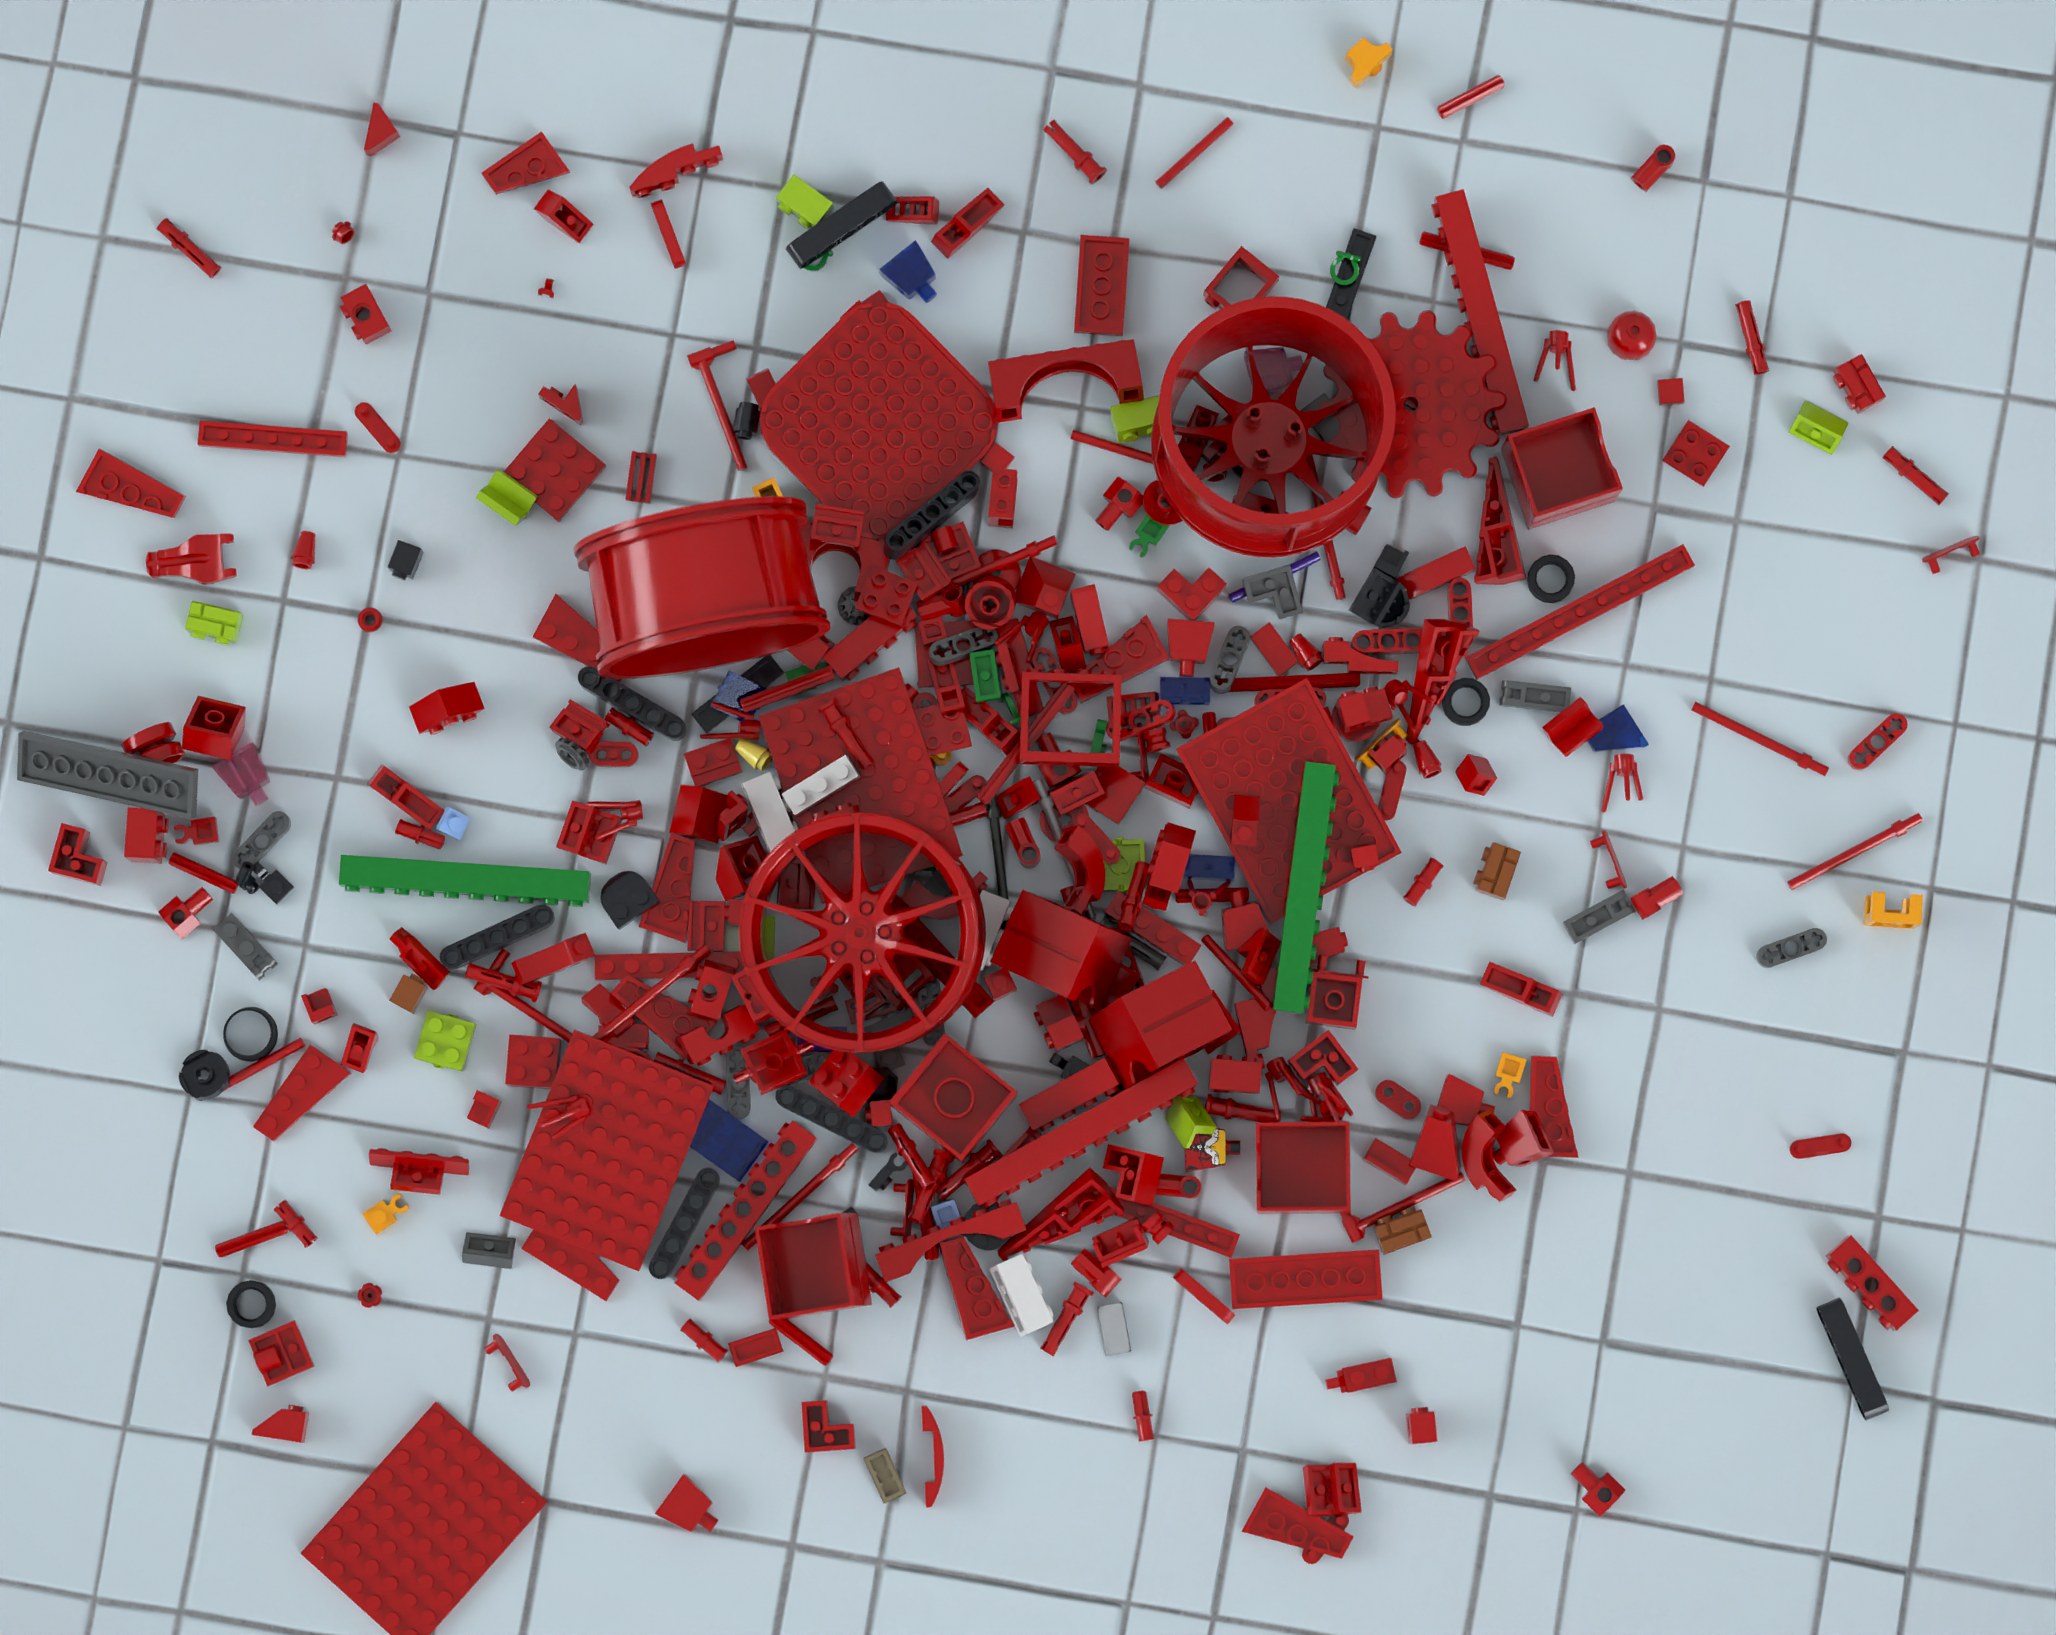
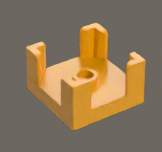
(1876, 916)

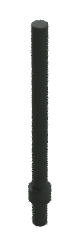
(994, 814)

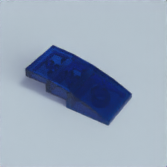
(727, 1141)

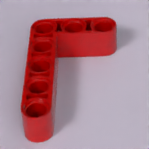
(1399, 635)

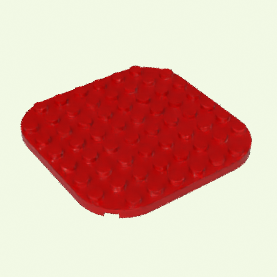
(878, 417)

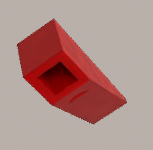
(1191, 447)

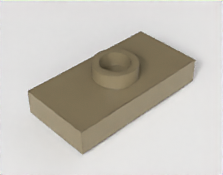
(884, 1475)

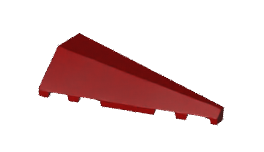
(1499, 552)
(1439, 654)
(1080, 1204)

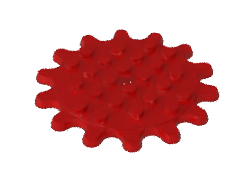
(1449, 408)

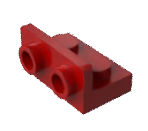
(733, 816)

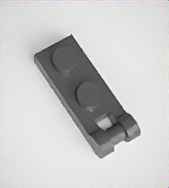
(1535, 696)
(1597, 917)
(244, 945)

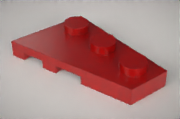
(525, 166)

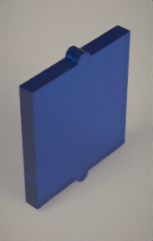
(733, 690)

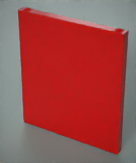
(962, 667)

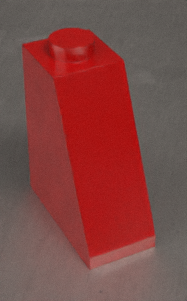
(1089, 620)
(1438, 1144)

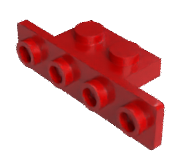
(1012, 656)
(418, 1171)

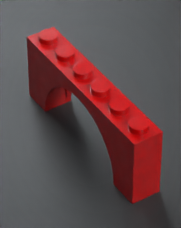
(1111, 362)

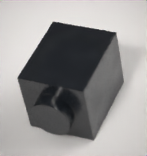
(405, 560)

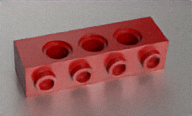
(1902, 1307)

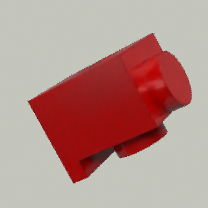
(1388, 752)

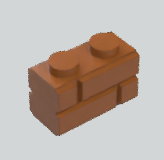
(1497, 870)
(1401, 1231)

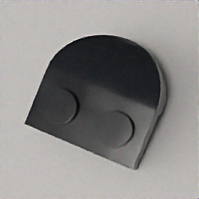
(1381, 600)
(627, 897)

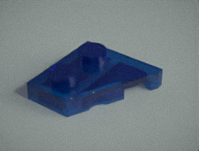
(1618, 732)

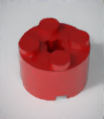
(977, 606)

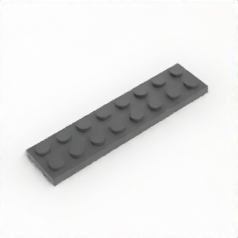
(107, 774)

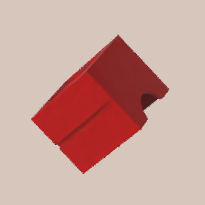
(1561, 468)
(1060, 949)
(1160, 1024)
(953, 1098)
(1303, 1167)
(813, 1266)

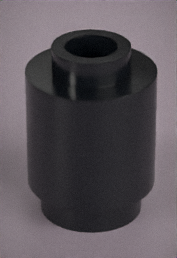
(746, 420)

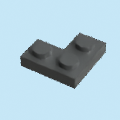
(1276, 584)
(889, 1057)

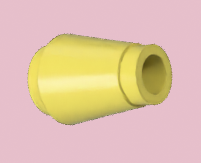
(754, 754)

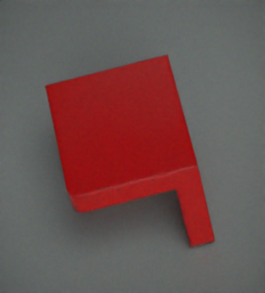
(1476, 774)
(319, 1006)
(483, 1109)

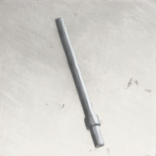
(1046, 803)

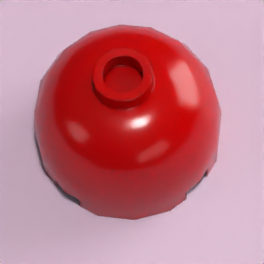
(1631, 335)

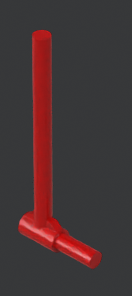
(702, 360)
(539, 1017)
(1356, 1228)

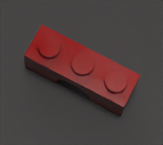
(737, 1027)

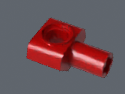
(1115, 506)
(1048, 744)
(190, 908)
(1593, 1483)

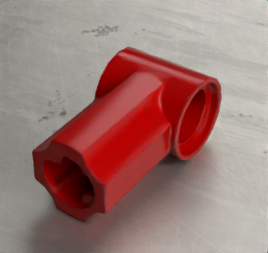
(1653, 168)
(950, 602)
(1022, 841)
(1651, 900)
(1173, 1186)
(1100, 1278)

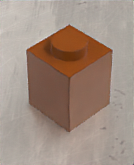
(409, 993)

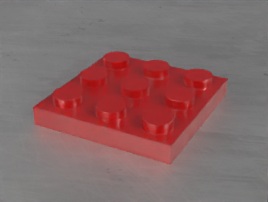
(555, 469)

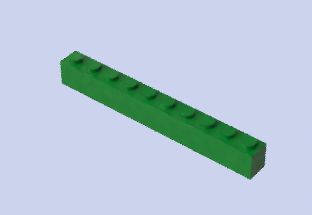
(464, 879)
(1304, 888)

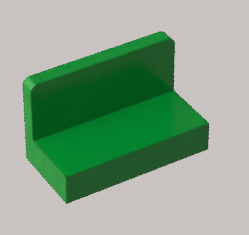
(986, 676)

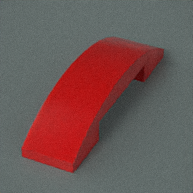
(943, 677)
(930, 1424)

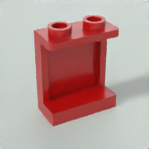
(1002, 498)

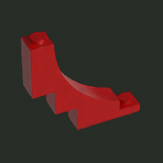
(1255, 1020)

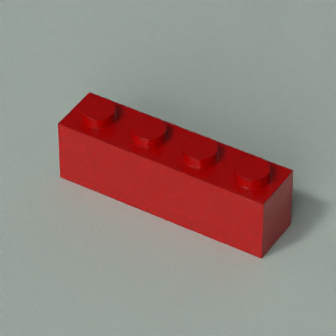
(864, 644)
(1157, 932)
(1070, 1093)

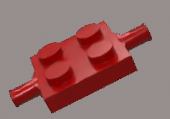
(773, 1062)

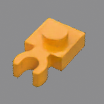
(1509, 1070)
(382, 1215)

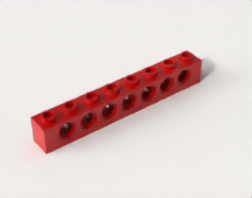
(744, 1224)

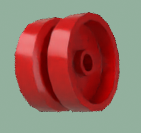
(155, 743)

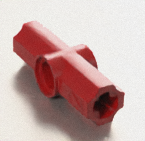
(1082, 1013)

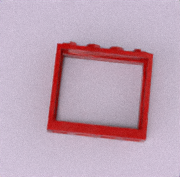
(1070, 758)

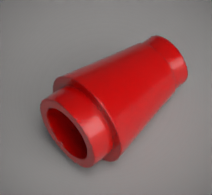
(304, 551)
(1306, 652)
(1426, 760)

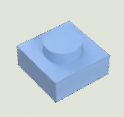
(453, 823)
(945, 1212)

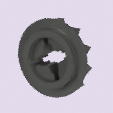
(845, 608)
(572, 754)

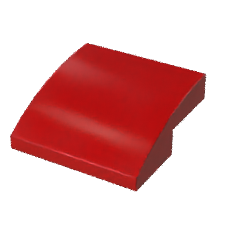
(1120, 792)
(580, 831)
(1332, 1489)

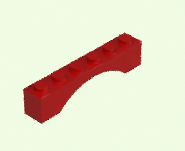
(900, 1260)

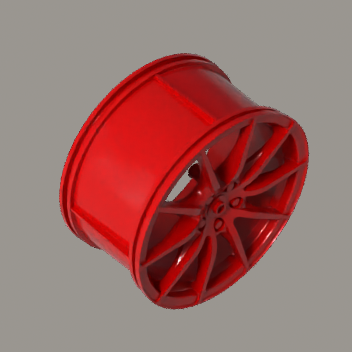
(1269, 434)
(701, 587)
(861, 932)

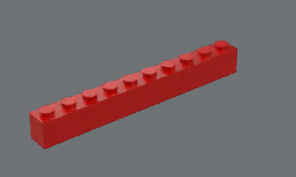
(1479, 305)
(1081, 1132)

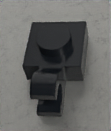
(274, 884)
(1068, 1067)
(883, 1178)

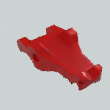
(195, 559)

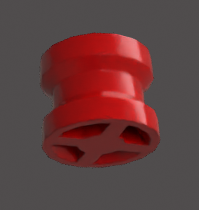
(1156, 740)

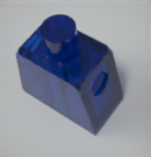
(910, 273)

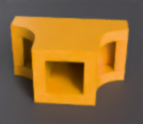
(1366, 60)

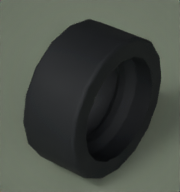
(1552, 560)
(1484, 705)
(232, 1307)

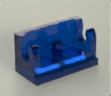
(1185, 690)
(1210, 868)

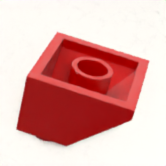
(1044, 587)
(738, 865)

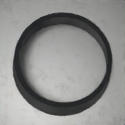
(271, 1044)

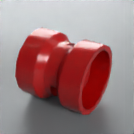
(1158, 1227)

